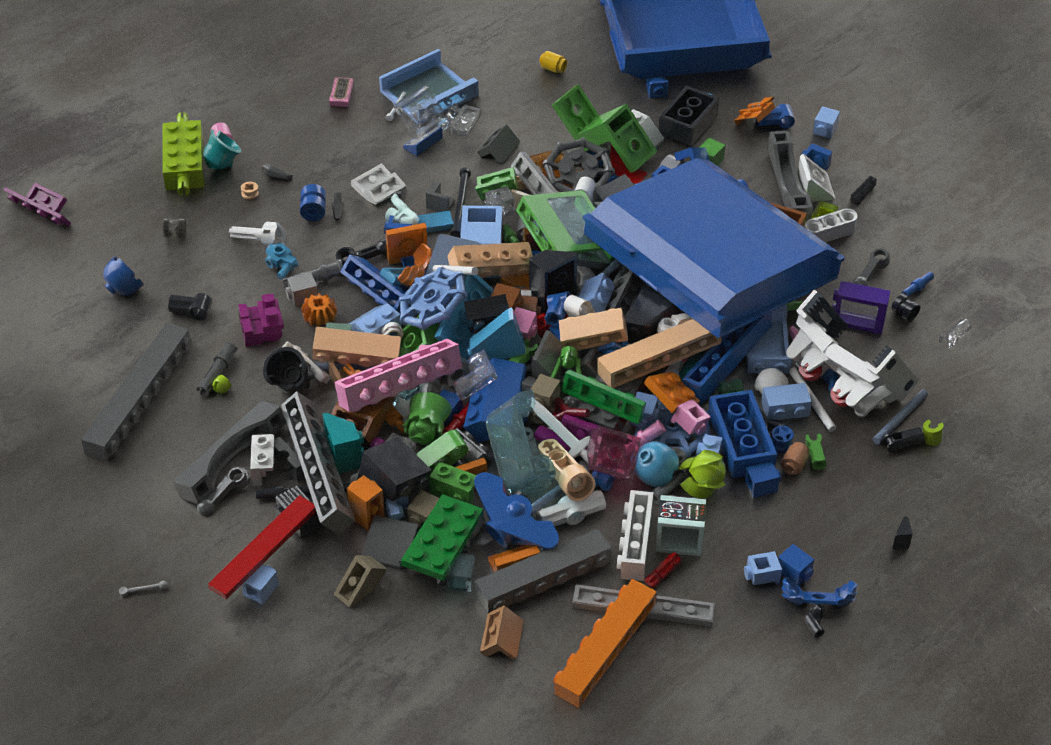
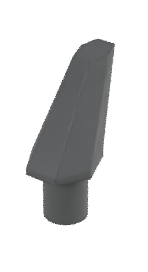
(275, 172)
(337, 205)

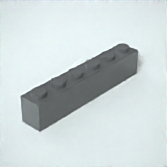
(543, 571)

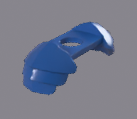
(841, 597)

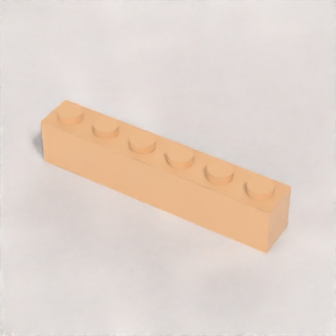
(655, 353)

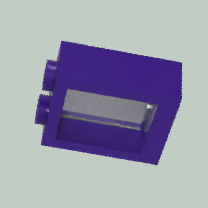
(859, 306)

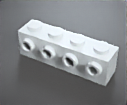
(636, 538)

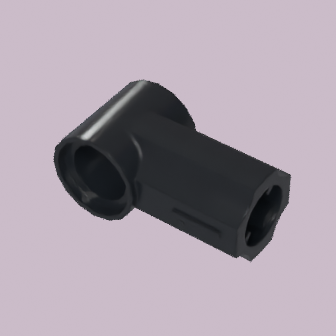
(195, 306)

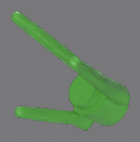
(567, 359)

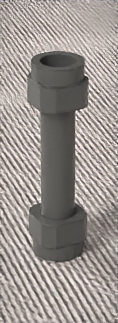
(666, 489)

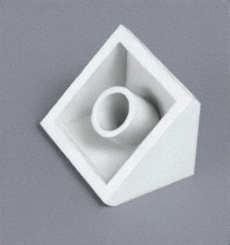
(814, 180)

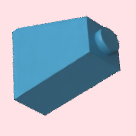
(499, 338)

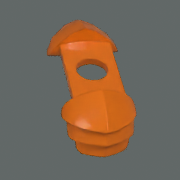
(422, 260)

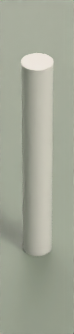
(466, 270)

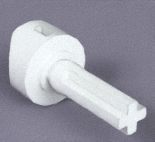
(266, 234)

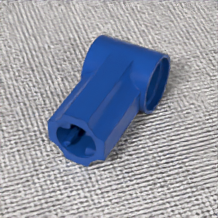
(780, 116)
(556, 308)

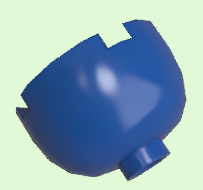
(120, 278)

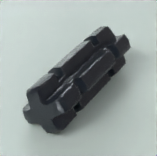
(863, 189)

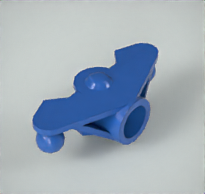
(511, 516)

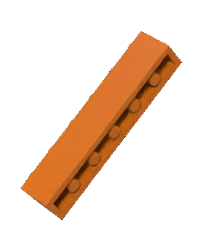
(604, 643)

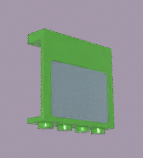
(558, 221)

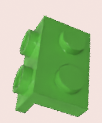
(495, 181)
(452, 483)

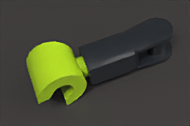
(914, 436)

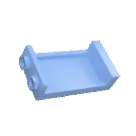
(772, 347)

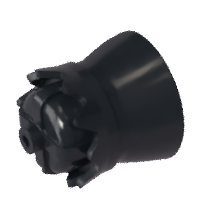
(287, 370)

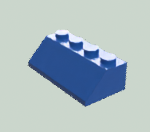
(493, 395)

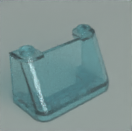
(512, 448)

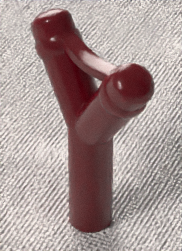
(565, 409)

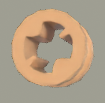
(249, 190)

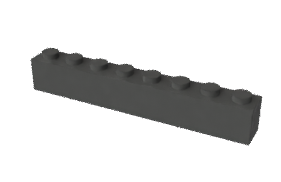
(136, 392)

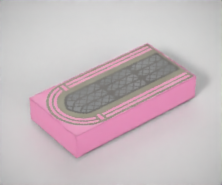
(341, 92)

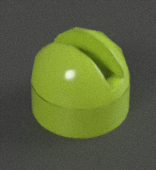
(221, 384)

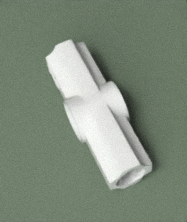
(572, 511)

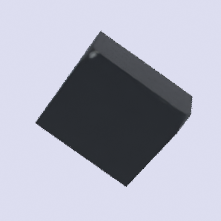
(903, 535)

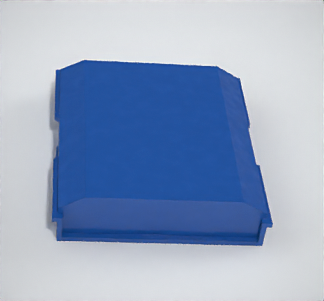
(685, 36)
(711, 245)

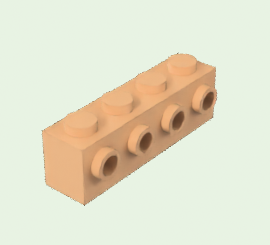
(493, 258)
(354, 347)

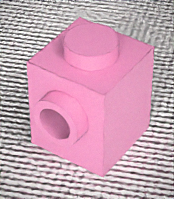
(527, 322)

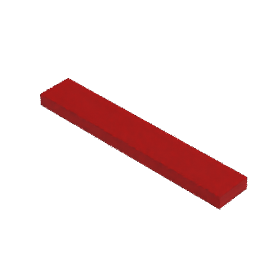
(262, 547)

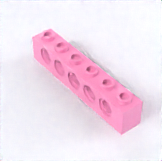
(349, 388)

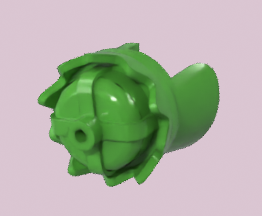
(426, 417)

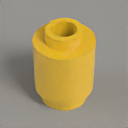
(553, 62)

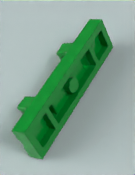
(603, 396)

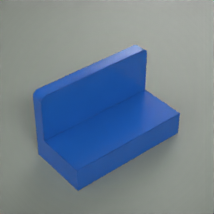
(691, 153)

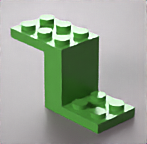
(616, 126)

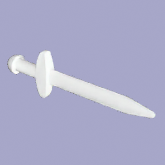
(577, 447)

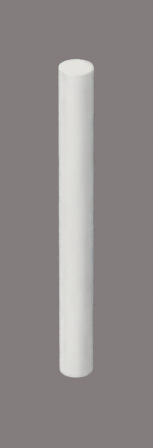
(815, 403)

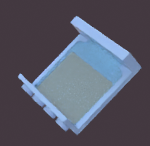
(429, 72)

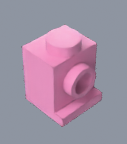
(691, 417)

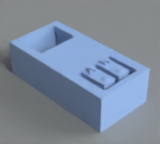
(482, 225)

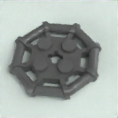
(574, 159)

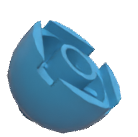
(656, 464)

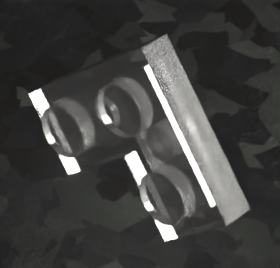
(481, 375)

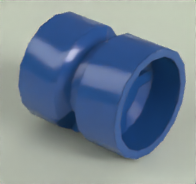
(312, 202)

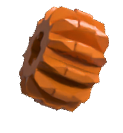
(319, 309)

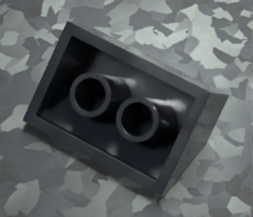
(552, 274)

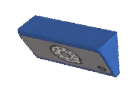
(418, 146)

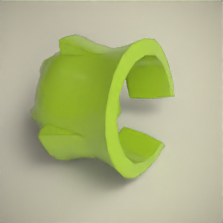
(707, 471)

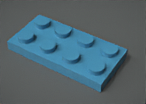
(456, 327)

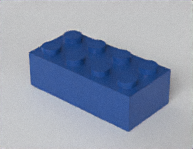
(742, 431)

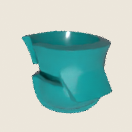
(220, 151)

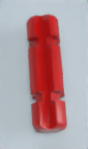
(662, 570)

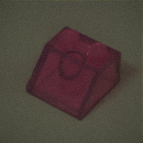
(613, 452)

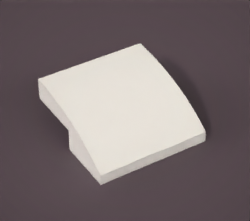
(377, 184)

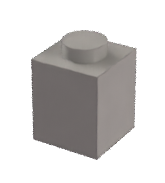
(301, 288)

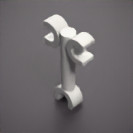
(318, 373)

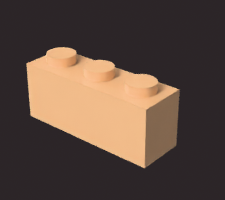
(593, 329)

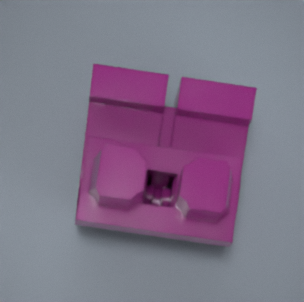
(261, 321)

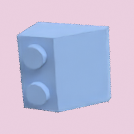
(376, 319)

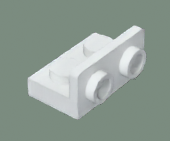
(261, 457)

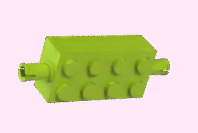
(183, 154)

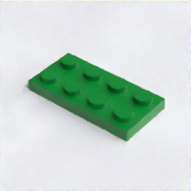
(442, 537)

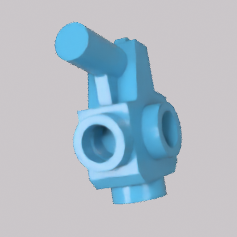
(280, 256)

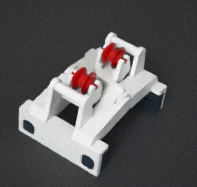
(860, 382)

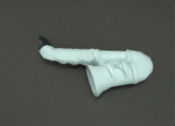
(404, 213)

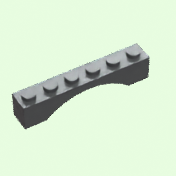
(783, 163)
(200, 477)

